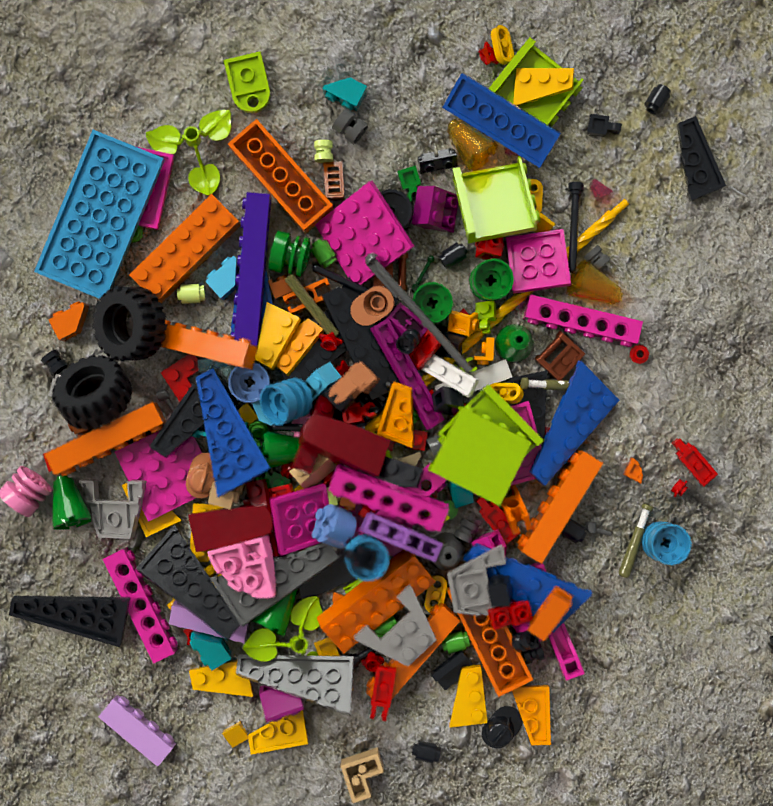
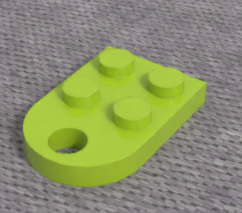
(248, 81)

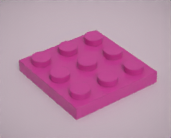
(538, 261)
(296, 518)

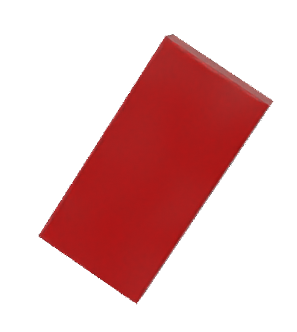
(424, 350)

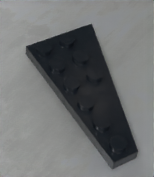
(88, 617)

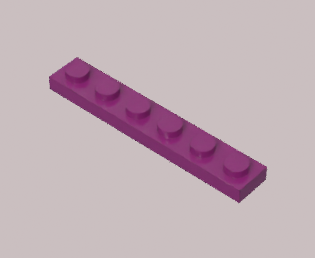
(407, 373)

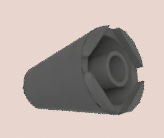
(451, 545)

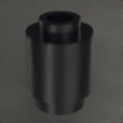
(657, 99)
(453, 255)
(574, 531)
(426, 752)

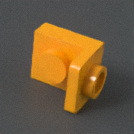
(463, 323)
(488, 349)

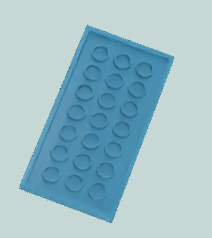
(99, 215)

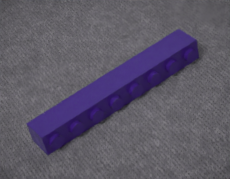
(252, 267)

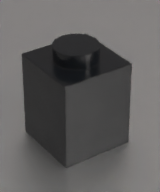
(447, 400)
(500, 590)

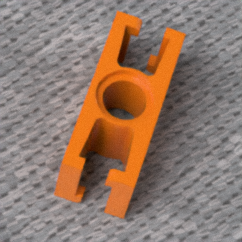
(310, 288)
(515, 510)
(550, 613)

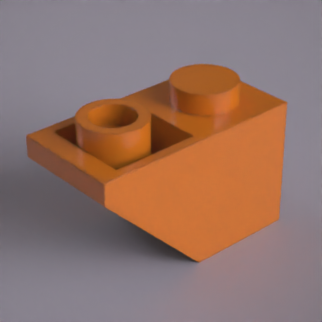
(69, 322)

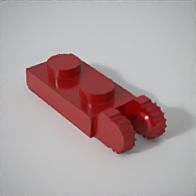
(382, 690)

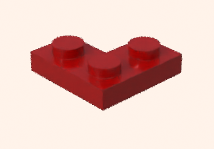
(178, 375)

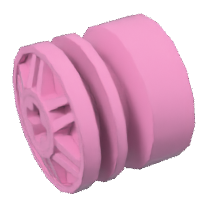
(25, 492)

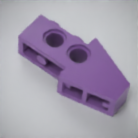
(401, 537)

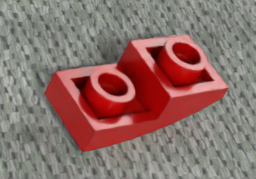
(514, 614)

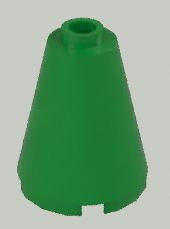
(509, 348)
(278, 448)
(68, 505)
(278, 616)

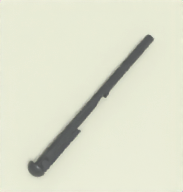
(396, 290)

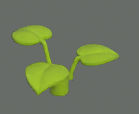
(167, 137)
(262, 641)

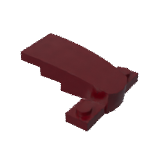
(338, 442)
(242, 523)

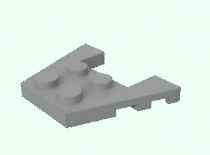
(115, 517)
(470, 582)
(407, 637)

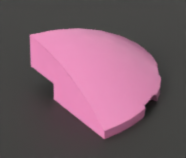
(247, 566)

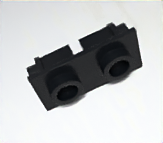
(445, 160)

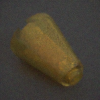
(471, 144)
(593, 285)

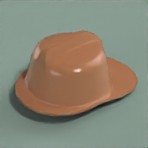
(372, 305)
(200, 476)

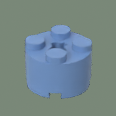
(334, 526)

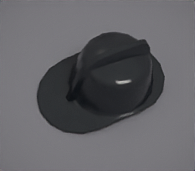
(502, 727)

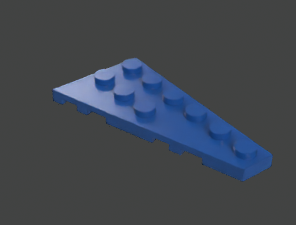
(576, 417)
(230, 444)
(532, 583)

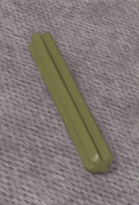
(310, 304)

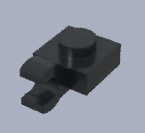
(600, 125)
(362, 558)

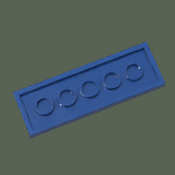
(501, 120)

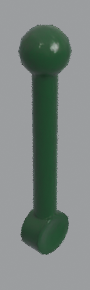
(430, 259)

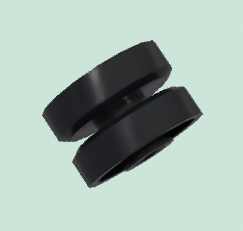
(401, 205)

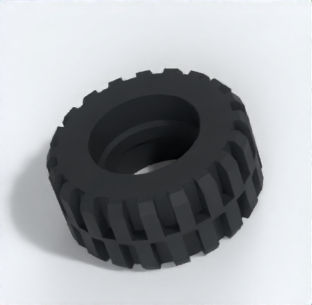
(147, 323)
(100, 407)

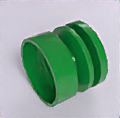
(289, 254)
(499, 272)
(436, 292)

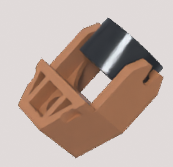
(351, 385)

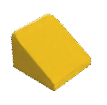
(545, 224)
(247, 413)
(235, 734)

